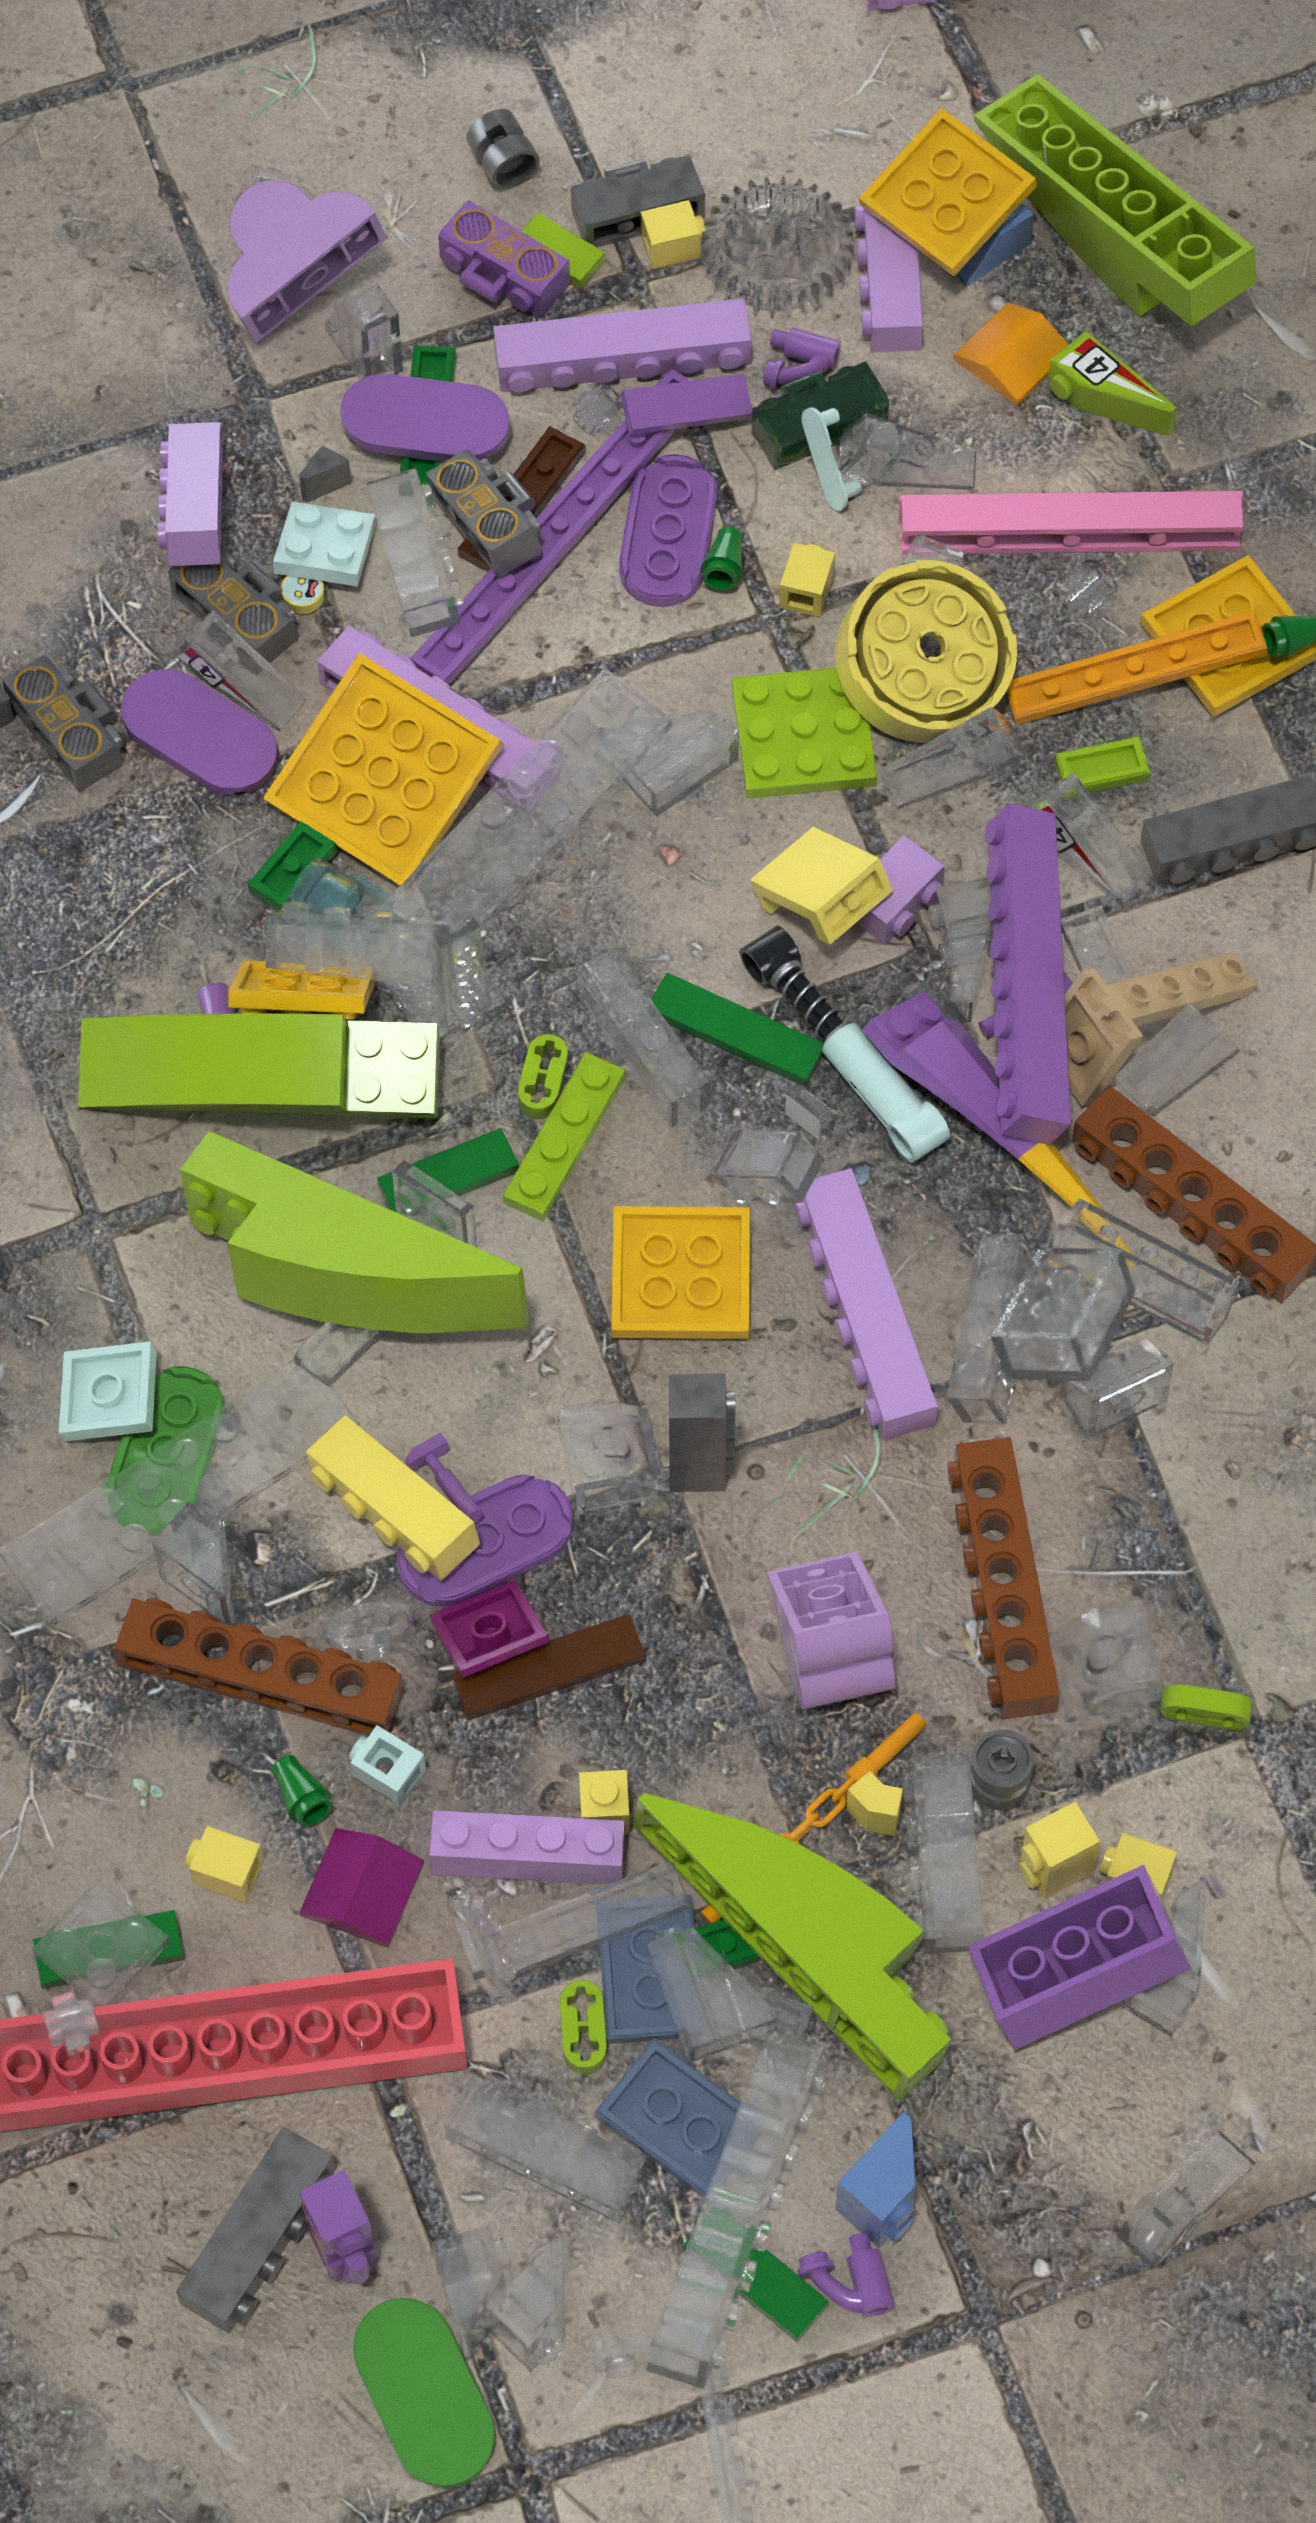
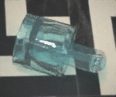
(326, 886)

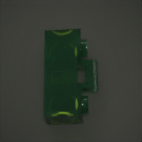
(779, 420)

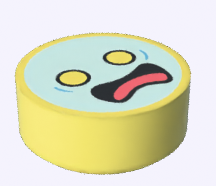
(302, 594)

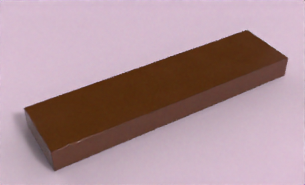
(541, 476)
(551, 1667)

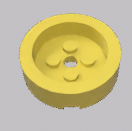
(887, 670)

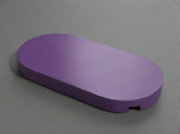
(424, 417)
(667, 530)
(199, 732)
(519, 1530)

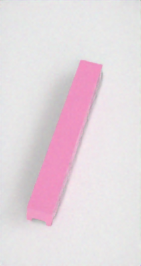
(1075, 521)

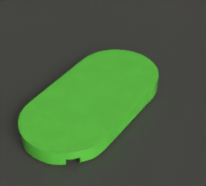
(177, 1407)
(423, 2393)

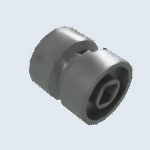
(502, 148)
(1001, 1769)

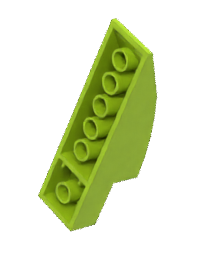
(1117, 208)
(260, 1064)
(340, 1256)
(813, 1928)

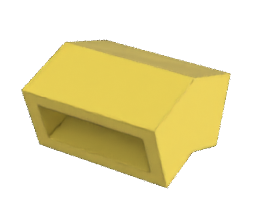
(875, 1804)

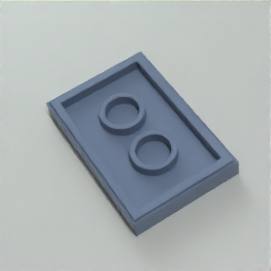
(630, 1988)
(671, 2115)

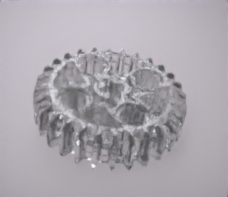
(775, 256)

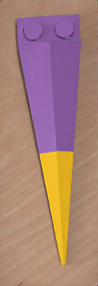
(951, 1065)

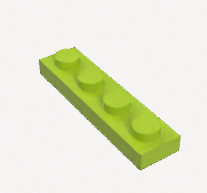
(564, 1136)

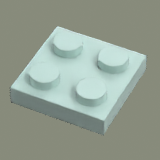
(324, 543)
(107, 1391)

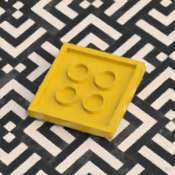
(947, 191)
(1220, 596)
(296, 992)
(680, 1272)

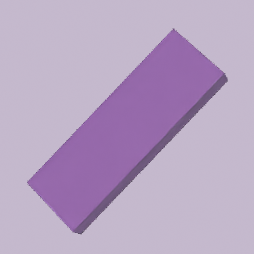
(686, 404)

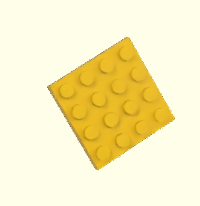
(383, 770)

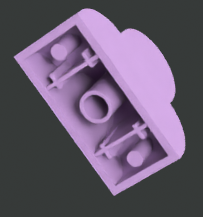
(293, 249)
(833, 1630)

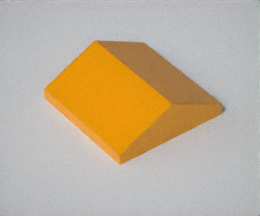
(1012, 351)

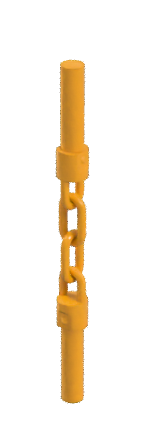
(873, 1762)

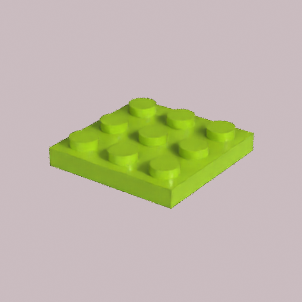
(800, 734)

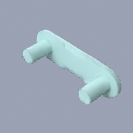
(819, 442)

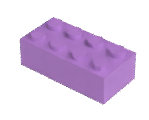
(1079, 1957)

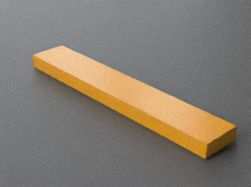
(1136, 667)

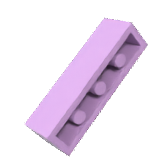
(889, 286)
(192, 494)
(527, 1847)

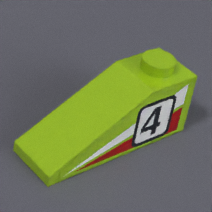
(1107, 387)

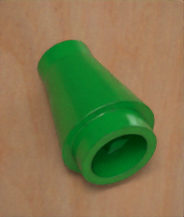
(723, 563)
(1289, 634)
(302, 1793)

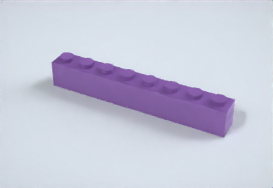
(1028, 974)

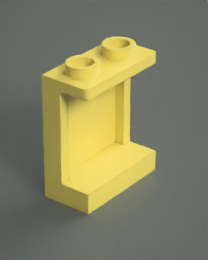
(823, 882)

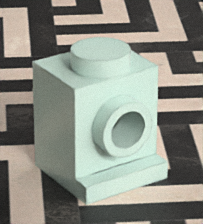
(386, 1748)

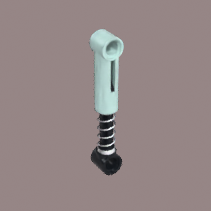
(911, 1123)

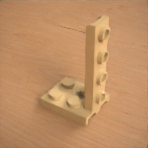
(1106, 1016)

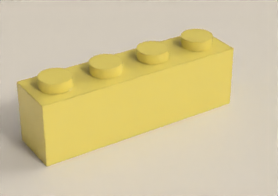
(392, 1499)

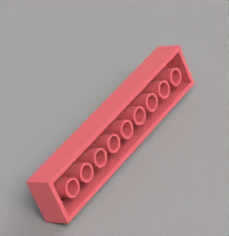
(236, 2045)

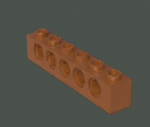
(1117, 1118)
(994, 1466)
(274, 1688)

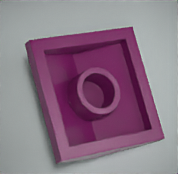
(488, 1628)
(362, 1886)

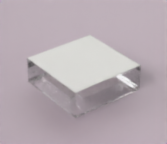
(807, 1111)

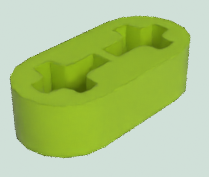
(533, 1074)
(1206, 1707)
(572, 2027)

